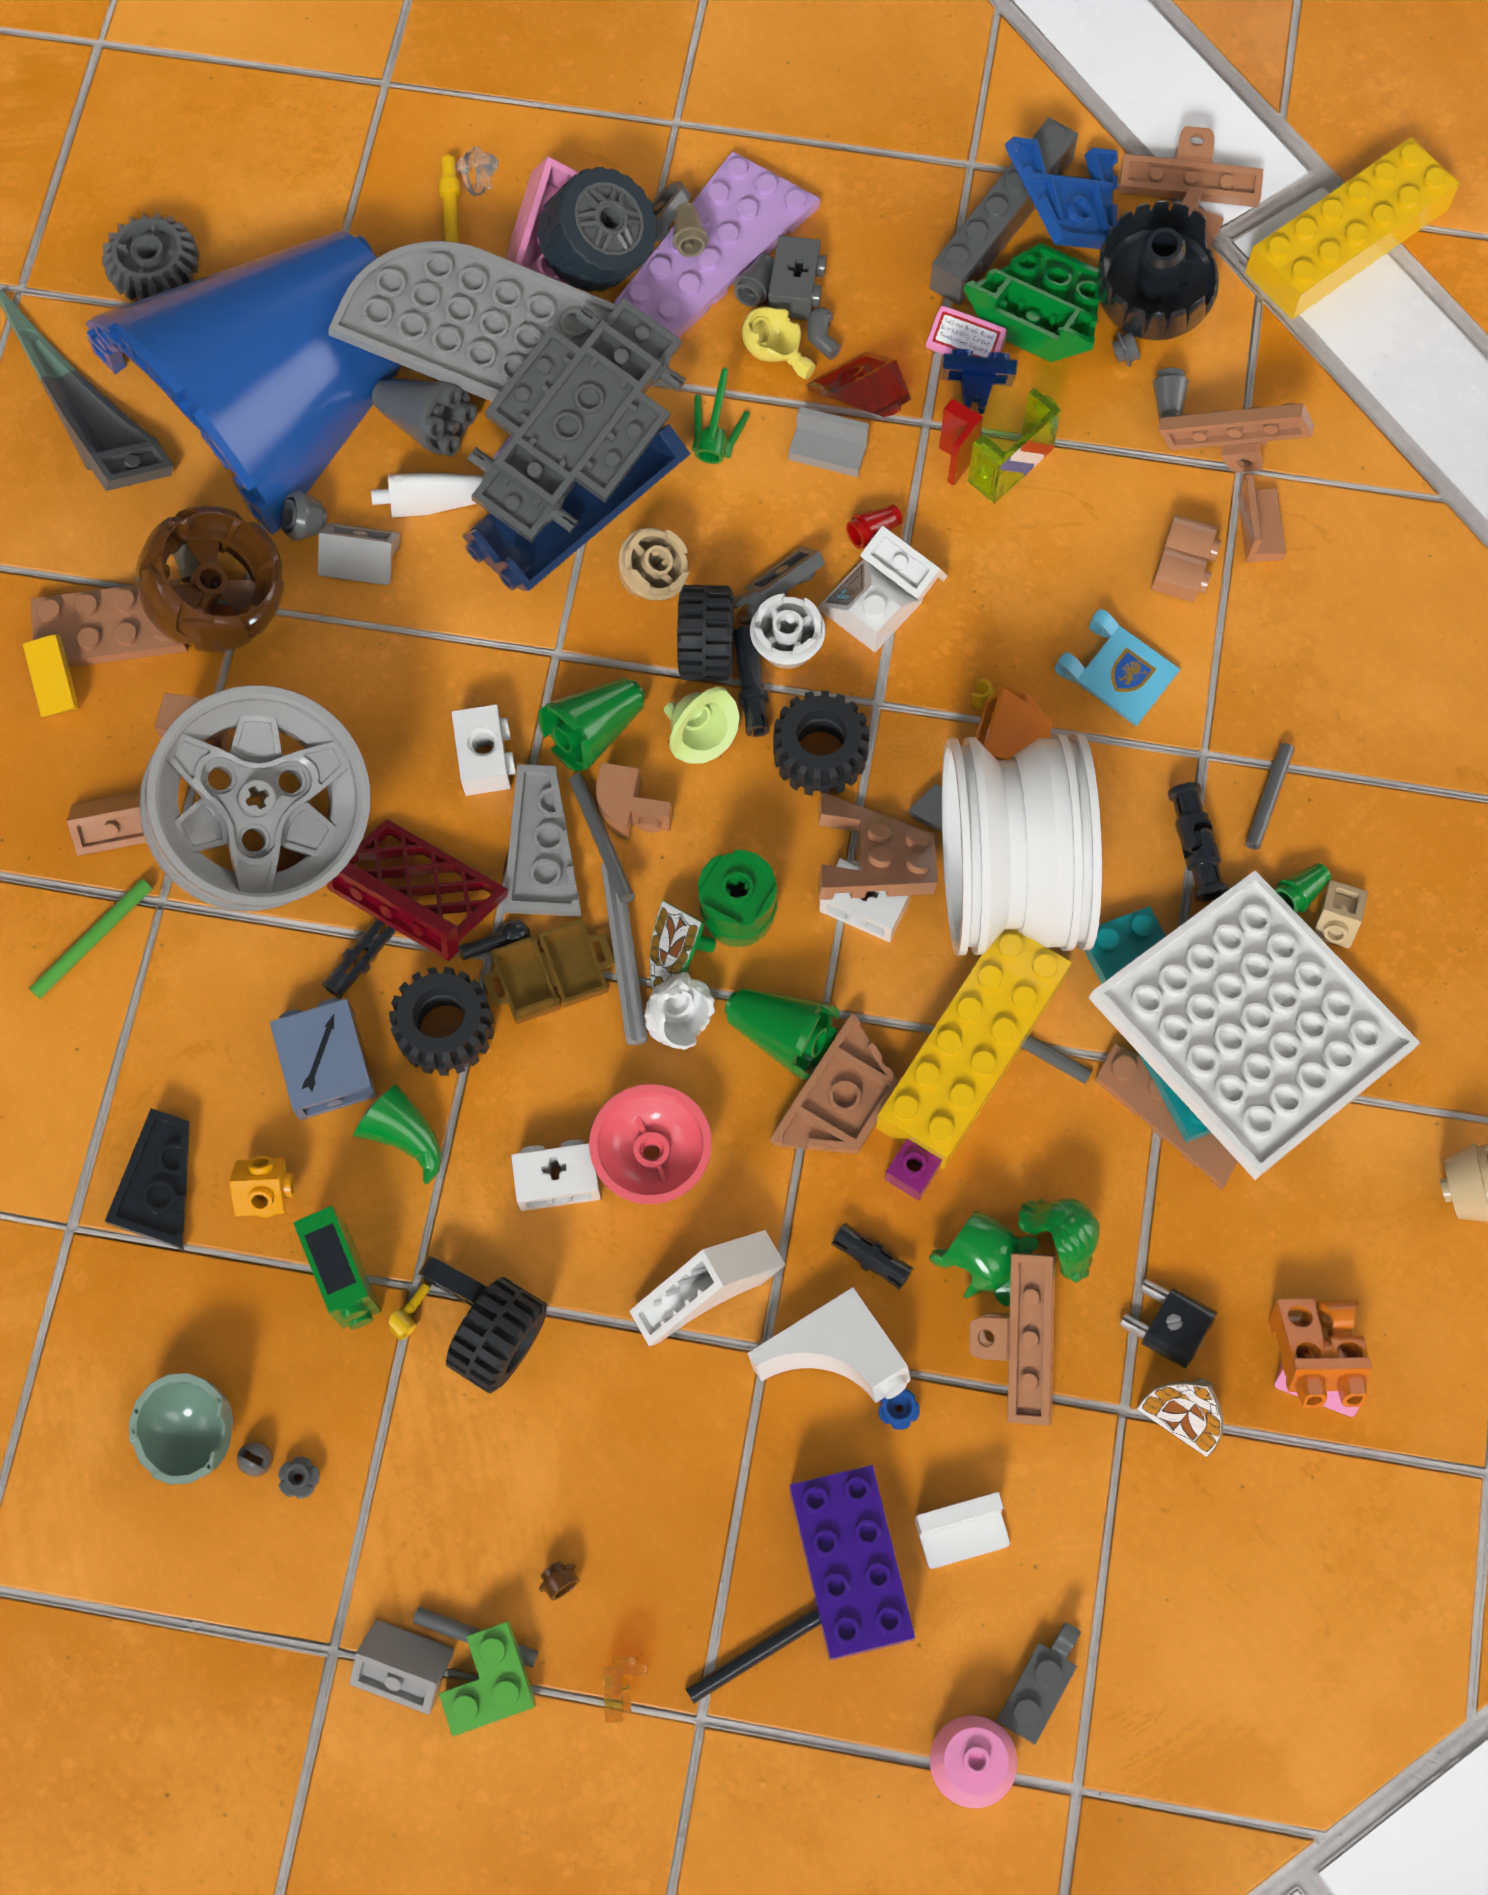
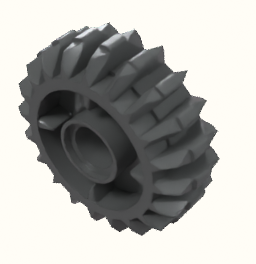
(150, 256)

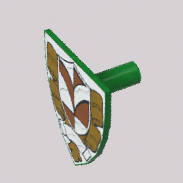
(674, 943)

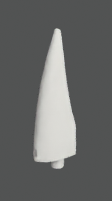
(426, 493)

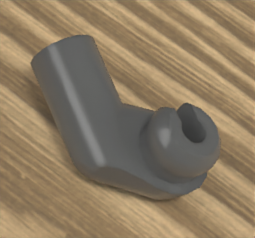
(818, 332)

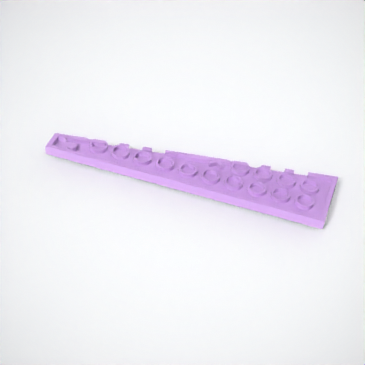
(742, 216)

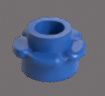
(903, 1419)

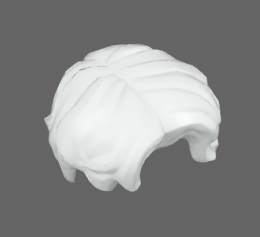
(679, 1011)

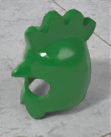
(985, 1252)

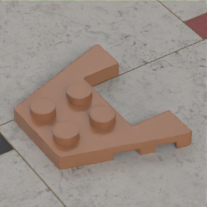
(890, 853)

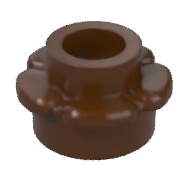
(558, 1580)

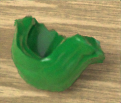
(1072, 1229)

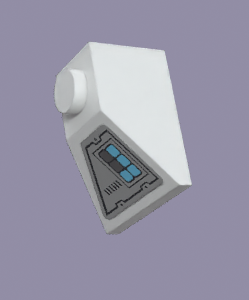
(869, 605)

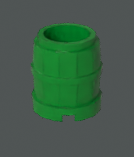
(744, 918)

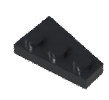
(155, 1182)

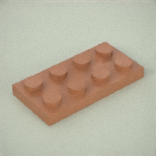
(101, 625)

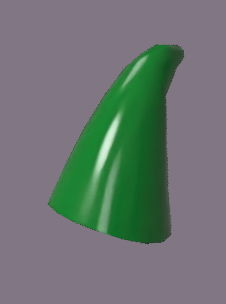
(399, 1123)

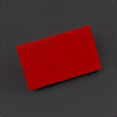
(958, 433)

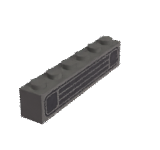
(997, 217)

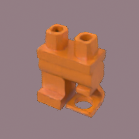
(1321, 1364)

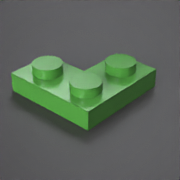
(501, 1685)

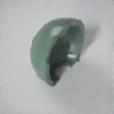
(181, 1428)

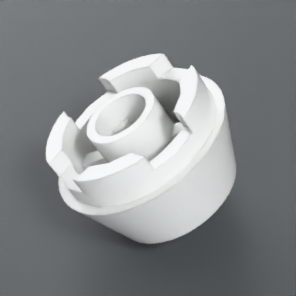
(787, 630)

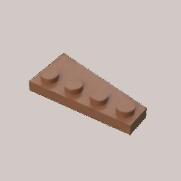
(1131, 1085)

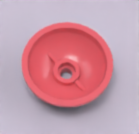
(643, 1120)

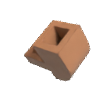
(621, 807)

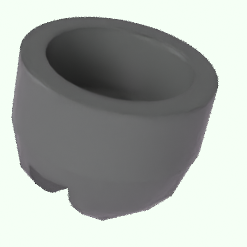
(251, 1468)

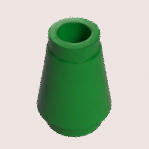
(1303, 887)

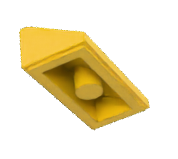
(51, 675)

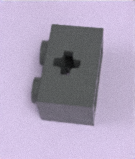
(795, 276)

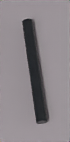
(753, 1655)

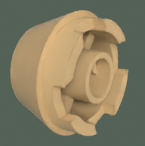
(653, 564)
(1467, 1183)

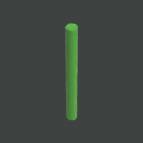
(90, 938)

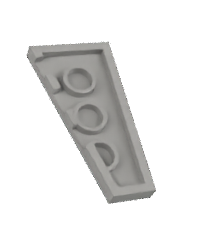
(539, 855)

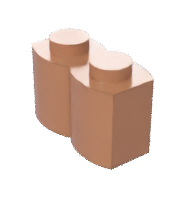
(1185, 558)

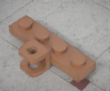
(1191, 167)
(1238, 431)
(1024, 1338)

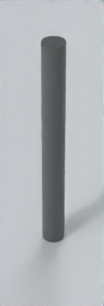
(602, 838)

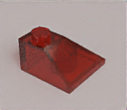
(865, 383)

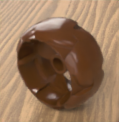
(184, 609)

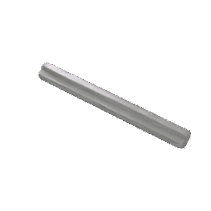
(625, 964)

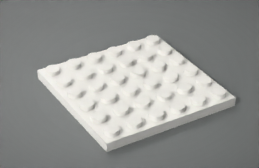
(1254, 1023)

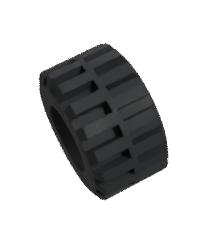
(705, 632)
(826, 716)
(436, 991)
(496, 1334)

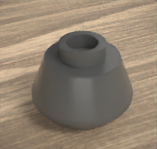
(302, 516)

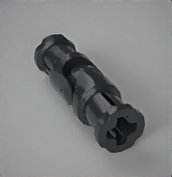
(1197, 841)

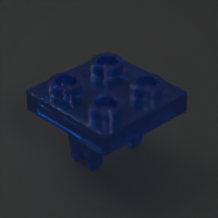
(978, 374)

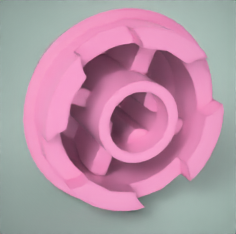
(973, 1761)

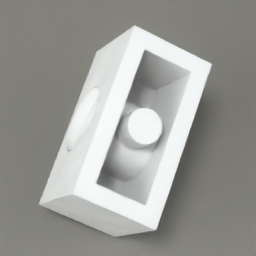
(476, 729)

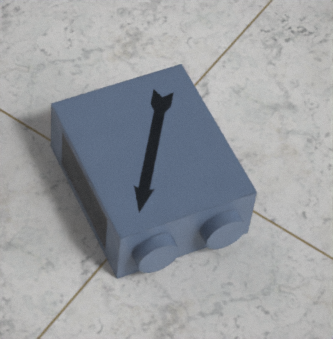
(322, 1058)

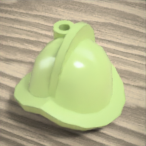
(702, 725)

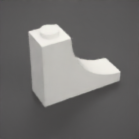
(705, 1282)
(840, 1340)

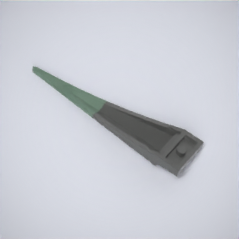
(102, 434)

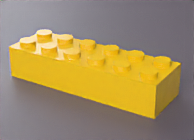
(1351, 228)
(973, 1045)

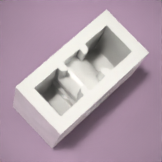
(876, 916)
(533, 1180)

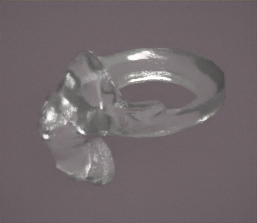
(485, 166)

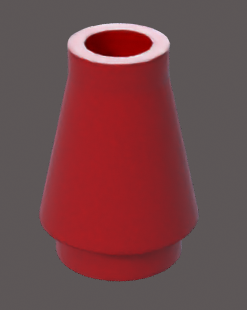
(866, 525)

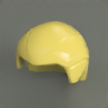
(775, 338)

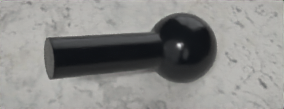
(510, 932)

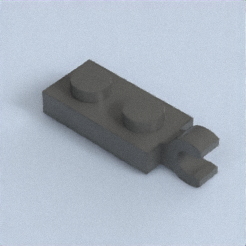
(792, 570)
(1040, 1686)

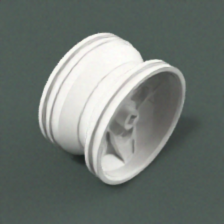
(1021, 843)

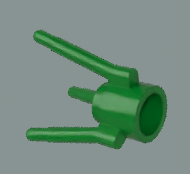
(712, 443)

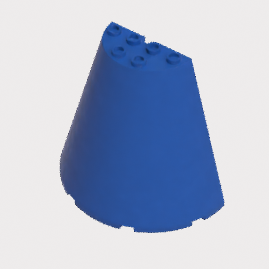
(257, 364)

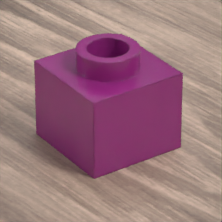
(913, 1182)

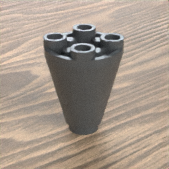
(427, 411)

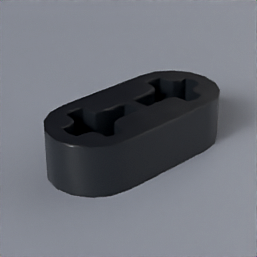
(451, 1280)

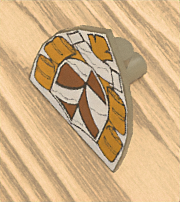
(1188, 1412)

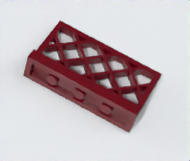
(395, 904)

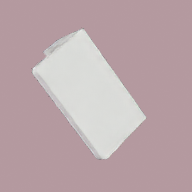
(902, 563)
(962, 1530)

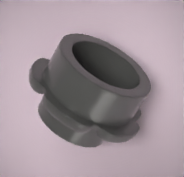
(1125, 348)
(306, 1486)

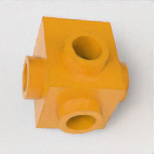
(261, 1186)

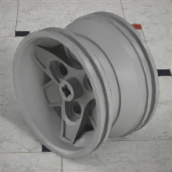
(253, 771)

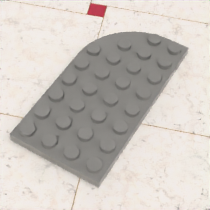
(458, 313)

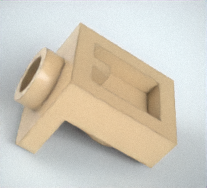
(1341, 914)

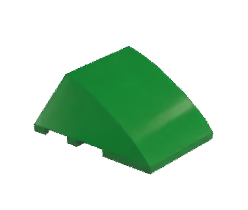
(1041, 301)

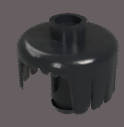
(1157, 271)

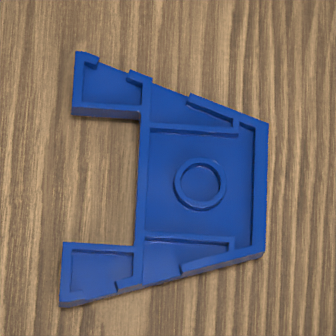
(1072, 208)

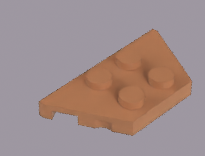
(840, 1098)

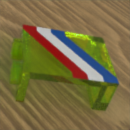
(997, 471)

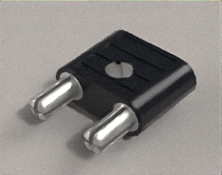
(1177, 1327)

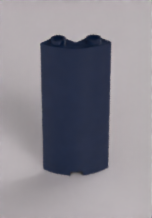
(527, 563)

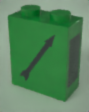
(337, 1268)

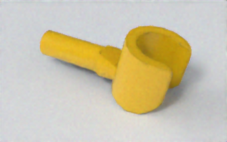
(400, 1321)

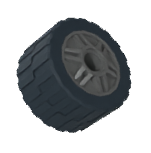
(597, 229)

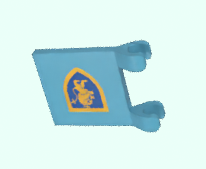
(1124, 671)

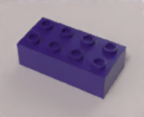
(851, 1563)

